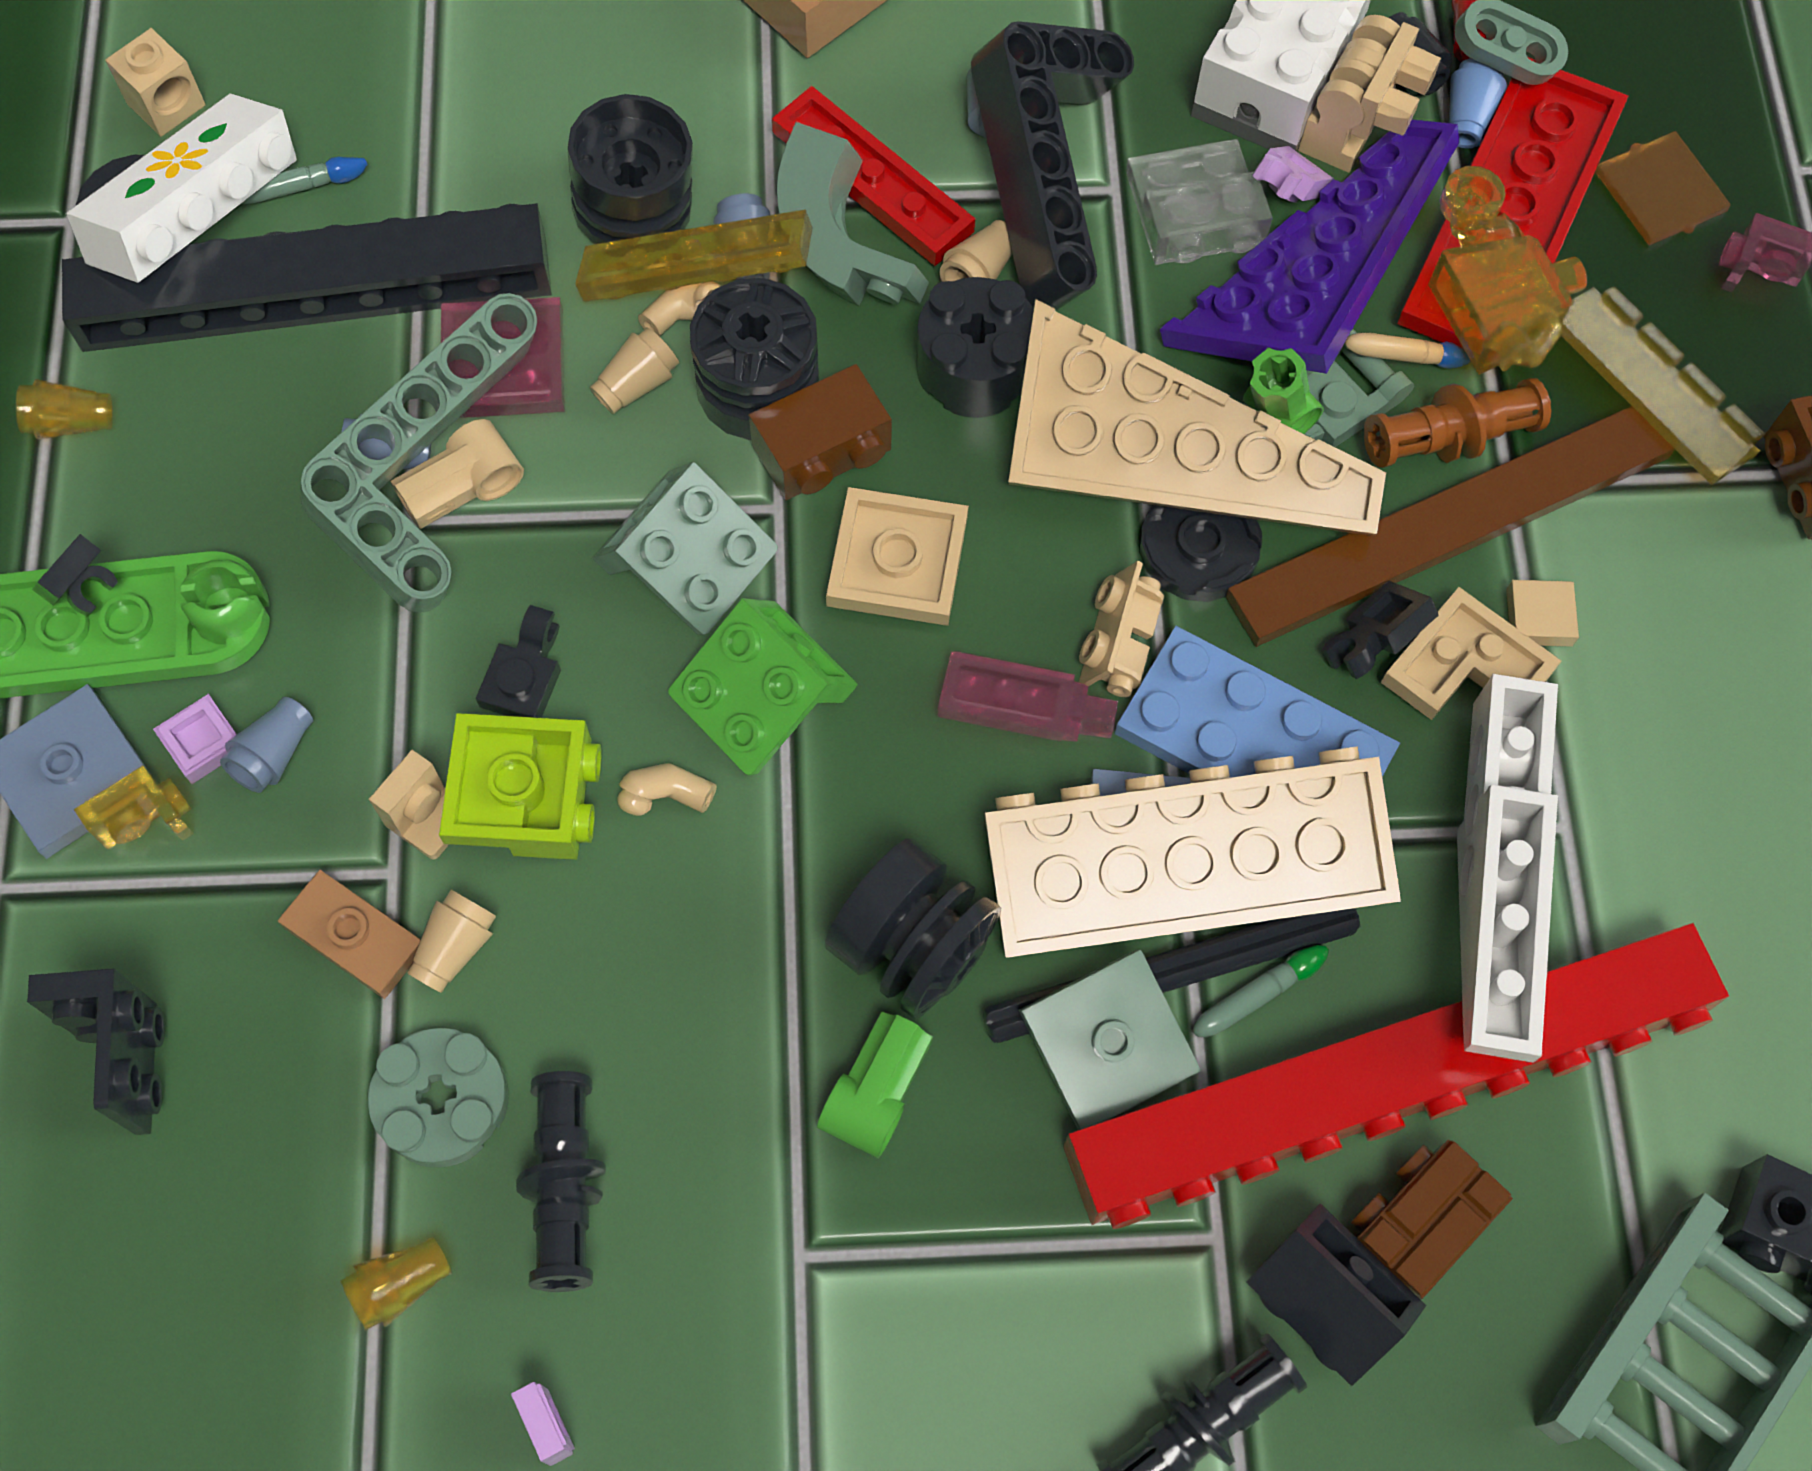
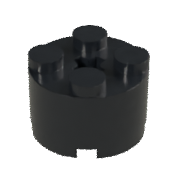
(974, 344)

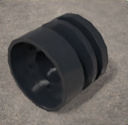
(630, 169)
(751, 349)
(903, 920)

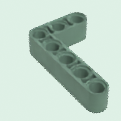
(407, 439)

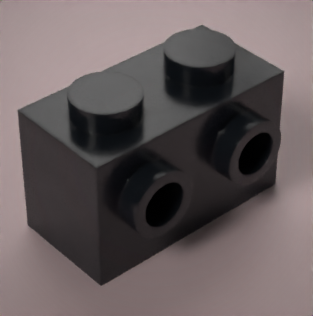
(1772, 1218)
(1336, 1295)

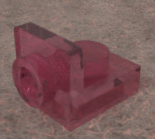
(1767, 248)

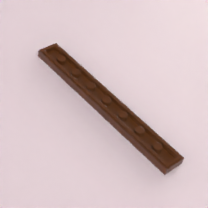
(1446, 525)

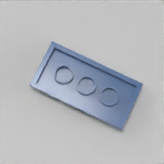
(1217, 710)

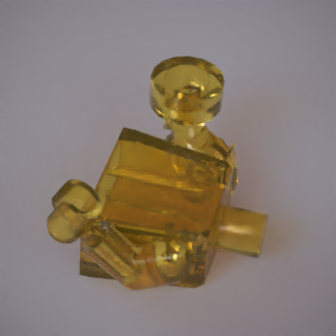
(1499, 283)

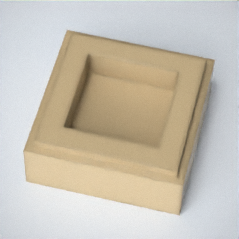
(1544, 611)

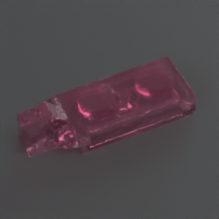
(1022, 699)

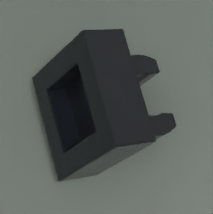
(70, 572)

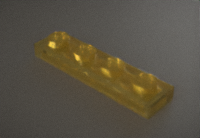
(695, 256)

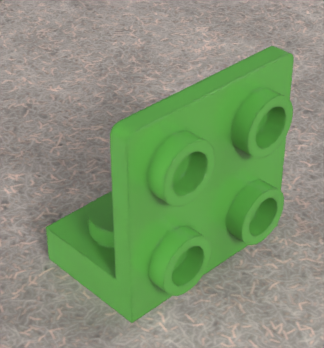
(757, 682)

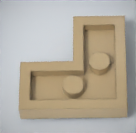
(1462, 644)

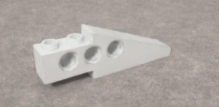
(1507, 867)

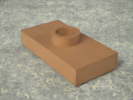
(351, 934)

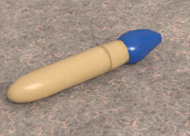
(1407, 350)

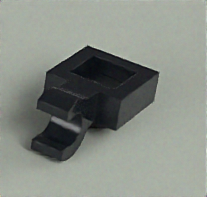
(523, 677)

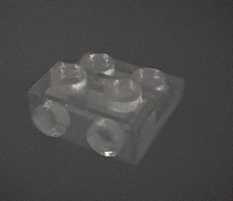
(1198, 202)

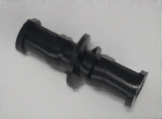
(560, 1182)
(1213, 1416)

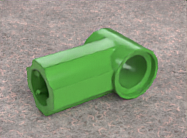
(1283, 390)
(869, 1100)

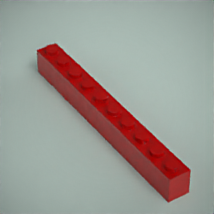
(1381, 1079)

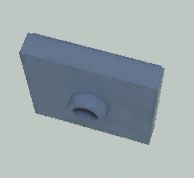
(60, 764)

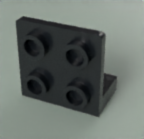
(126, 1029)

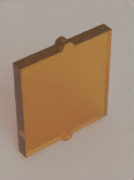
(1662, 188)

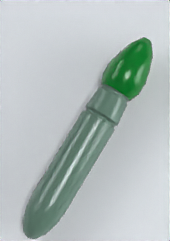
(1297, 967)

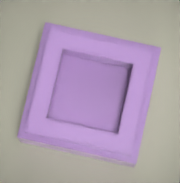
(196, 738)
(543, 1423)

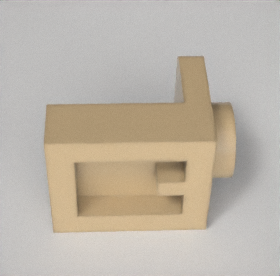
(413, 804)

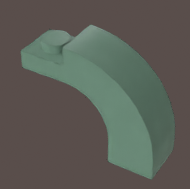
(817, 177)

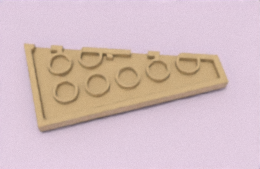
(1147, 433)

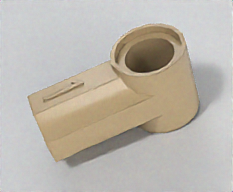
(471, 467)

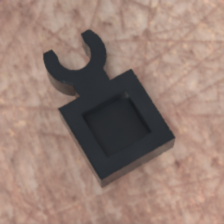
(1381, 623)

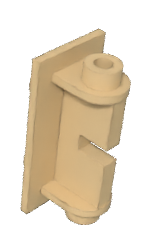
(1125, 607)

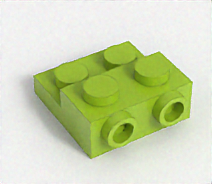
(520, 785)

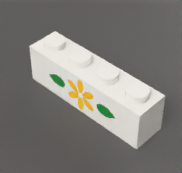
(182, 187)

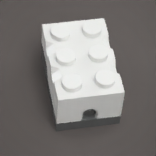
(1272, 66)

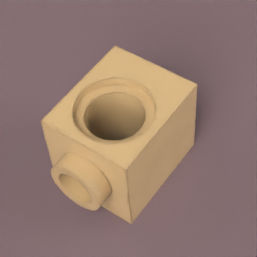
(155, 82)

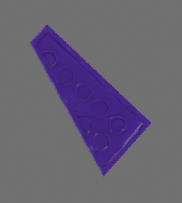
(1321, 265)

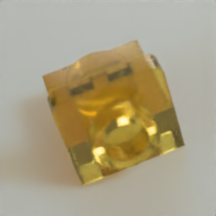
(130, 806)

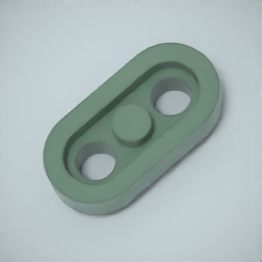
(1509, 37)

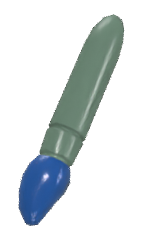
(305, 178)

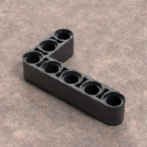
(1018, 93)

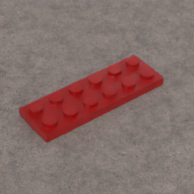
(1545, 154)

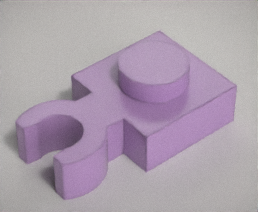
(1291, 174)

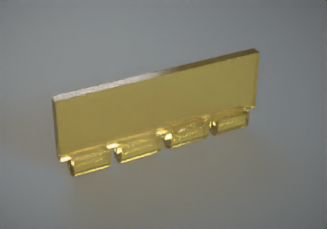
(1644, 373)

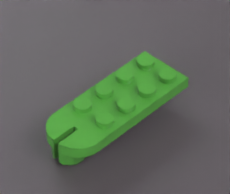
(154, 625)

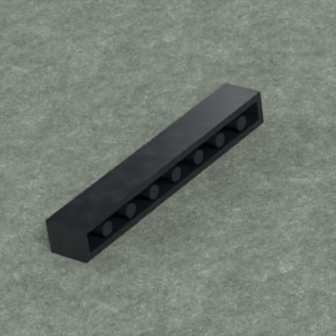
(311, 278)

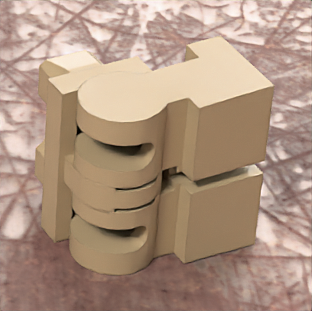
(1364, 91)

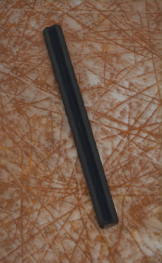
(1202, 960)

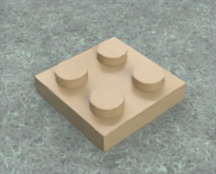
(897, 556)

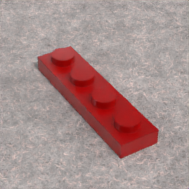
(885, 182)

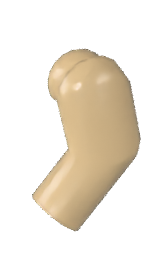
(675, 306)
(663, 781)

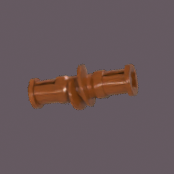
(1457, 423)

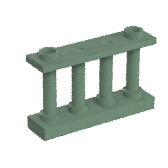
(1657, 1296)

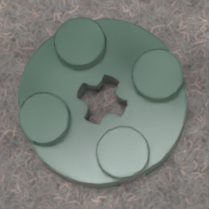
(408, 1072)

